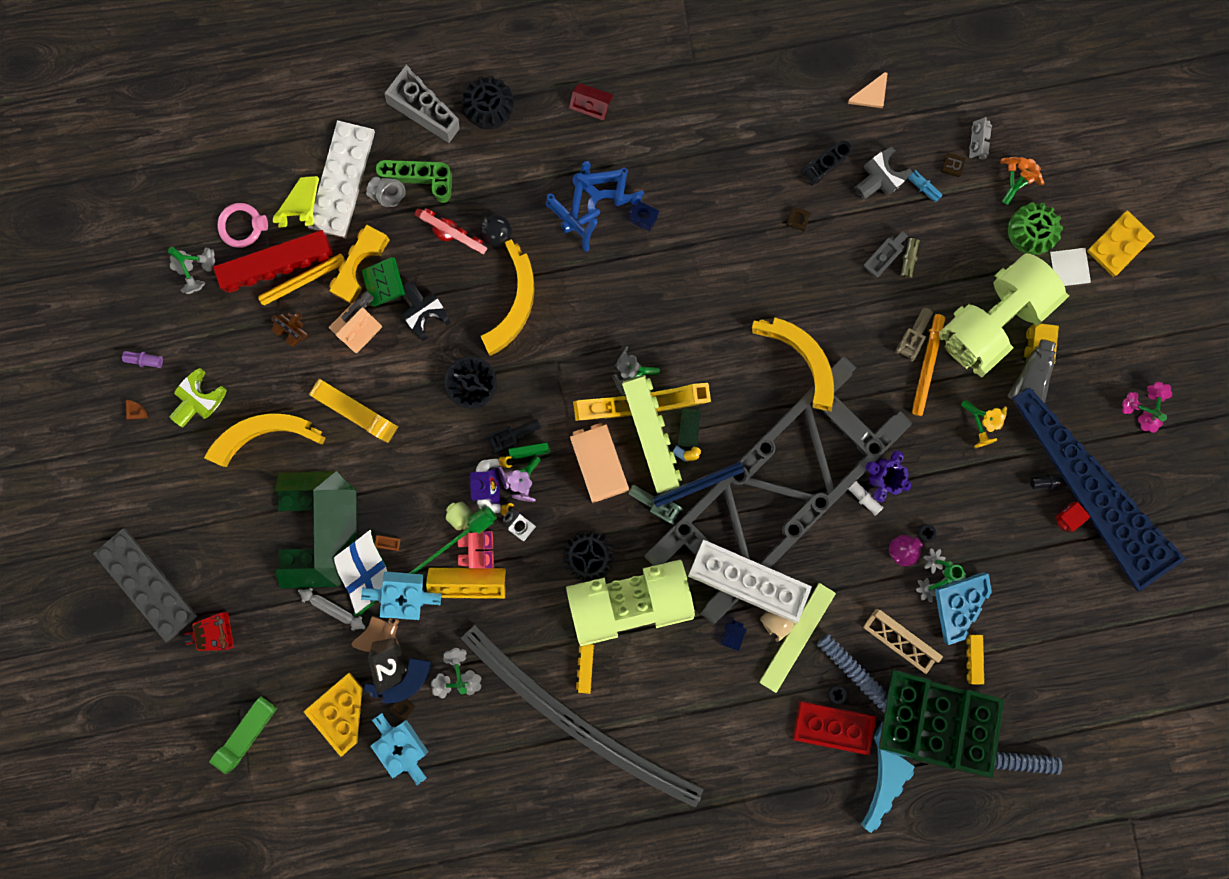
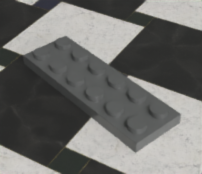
(145, 585)

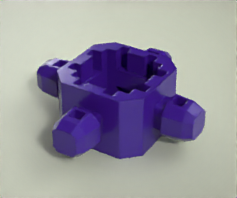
(898, 482)

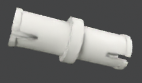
(865, 498)

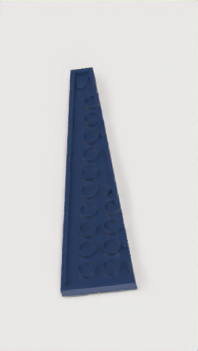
(1125, 530)

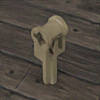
(913, 338)

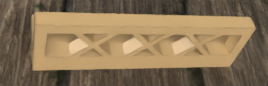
(906, 635)

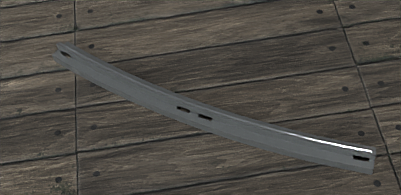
(595, 740)

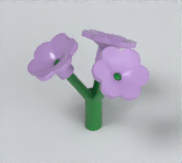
(520, 480)

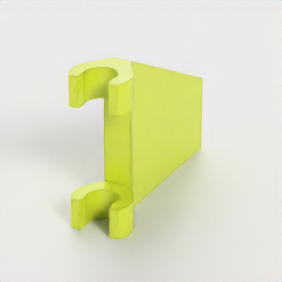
(299, 202)

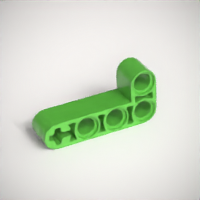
(414, 177)
(243, 737)

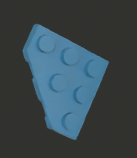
(960, 605)

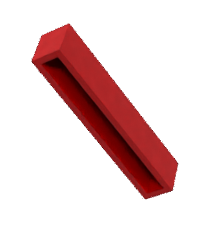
(273, 261)

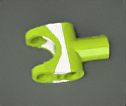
(194, 400)

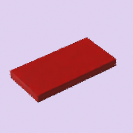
(834, 728)

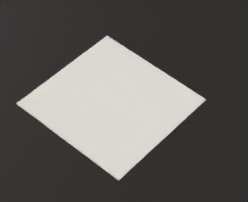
(1071, 266)

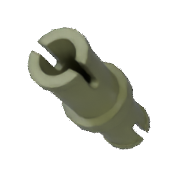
(909, 258)

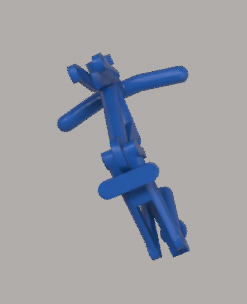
(585, 182)

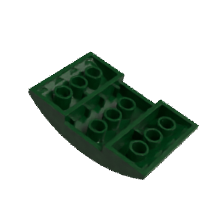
(941, 725)

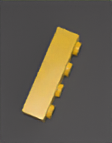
(975, 659)
(585, 671)

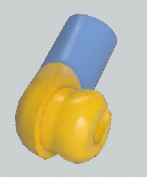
(687, 455)

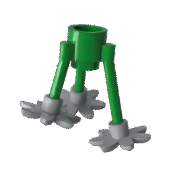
(952, 574)

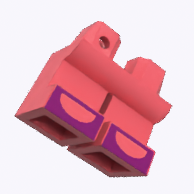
(475, 558)

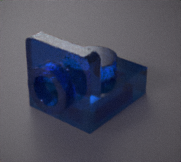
(733, 635)

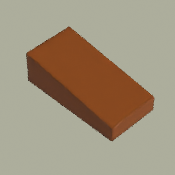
(387, 543)

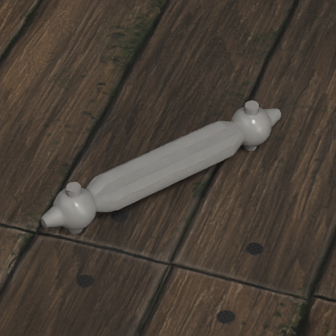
(331, 609)

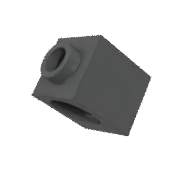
(524, 527)

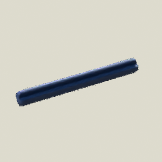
(698, 484)

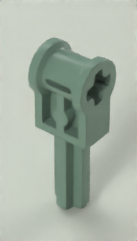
(661, 511)

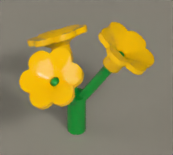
(992, 420)

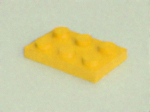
(1120, 243)

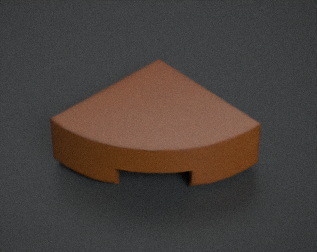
(135, 411)

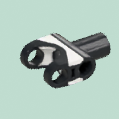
(421, 309)

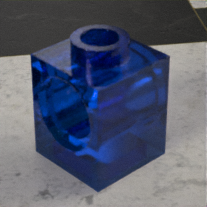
(647, 223)

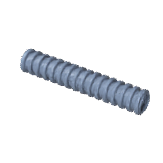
(854, 671)
(1028, 763)

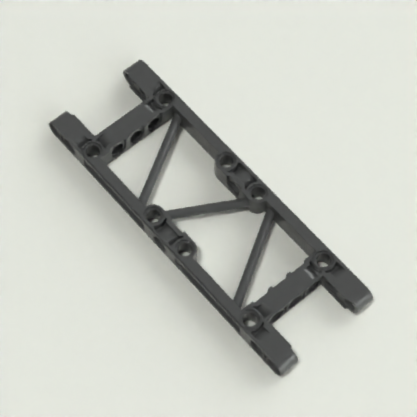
(809, 513)

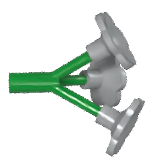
(182, 264)
(466, 683)

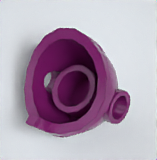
(905, 550)

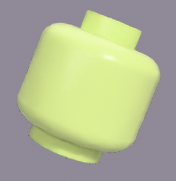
(458, 515)

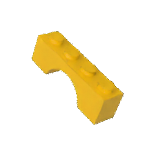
(369, 243)

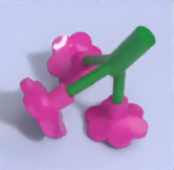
(1150, 419)

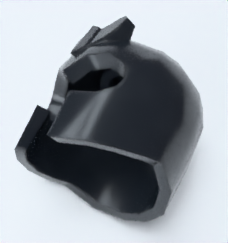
(496, 230)

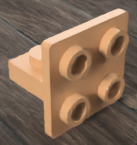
(357, 330)

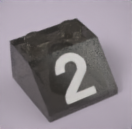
(386, 664)

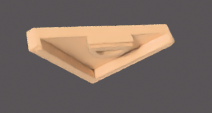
(872, 94)

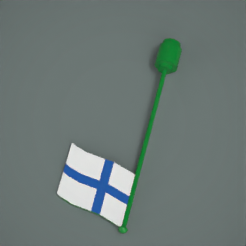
(363, 566)

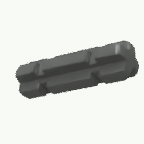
(358, 304)

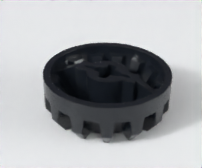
(483, 114)
(456, 374)

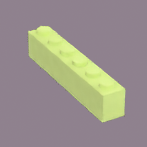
(651, 434)

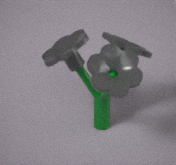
(628, 367)

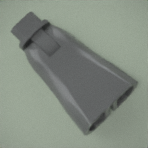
(1036, 371)

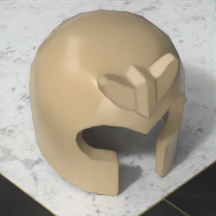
(777, 625)

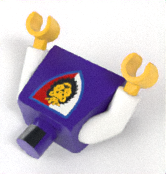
(486, 486)

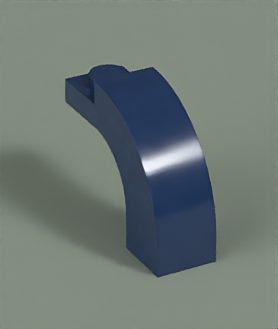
(414, 680)

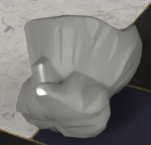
(386, 191)

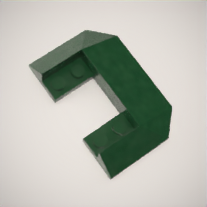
(334, 526)

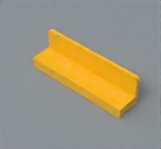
(467, 582)

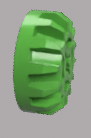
(1024, 233)

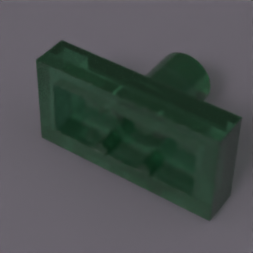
(689, 427)

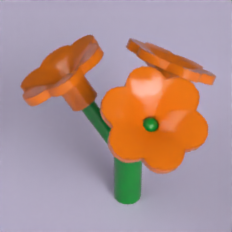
(1029, 170)

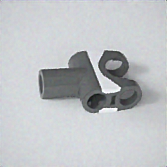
(881, 176)

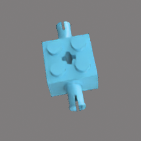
(401, 606)
(404, 760)

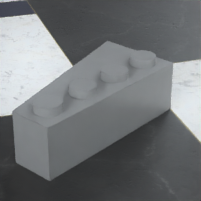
(421, 105)

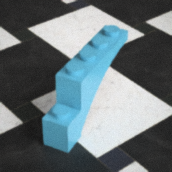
(892, 775)

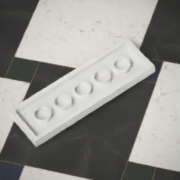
(341, 178)
(750, 581)

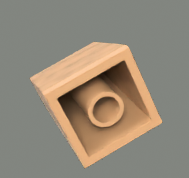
(599, 462)

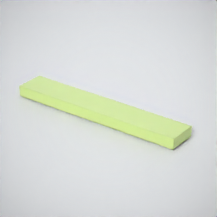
(797, 638)

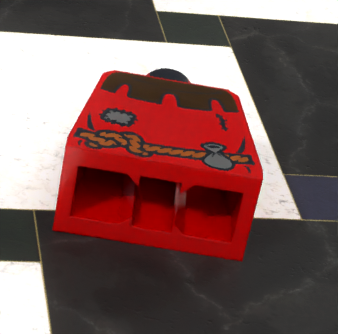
(211, 633)

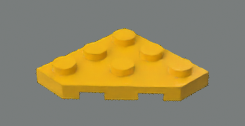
(338, 714)

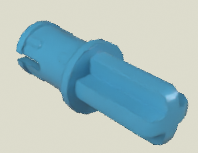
(925, 186)

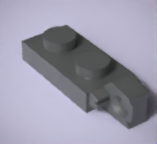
(885, 255)

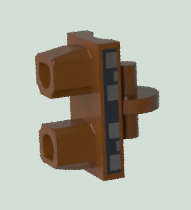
(290, 324)

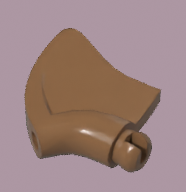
(377, 630)

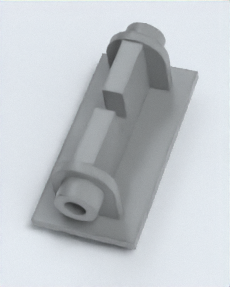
(980, 130)

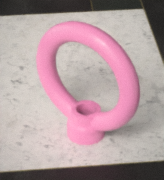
(258, 222)

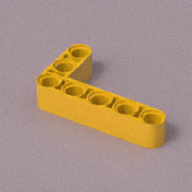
(353, 410)

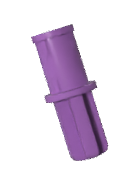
(142, 359)

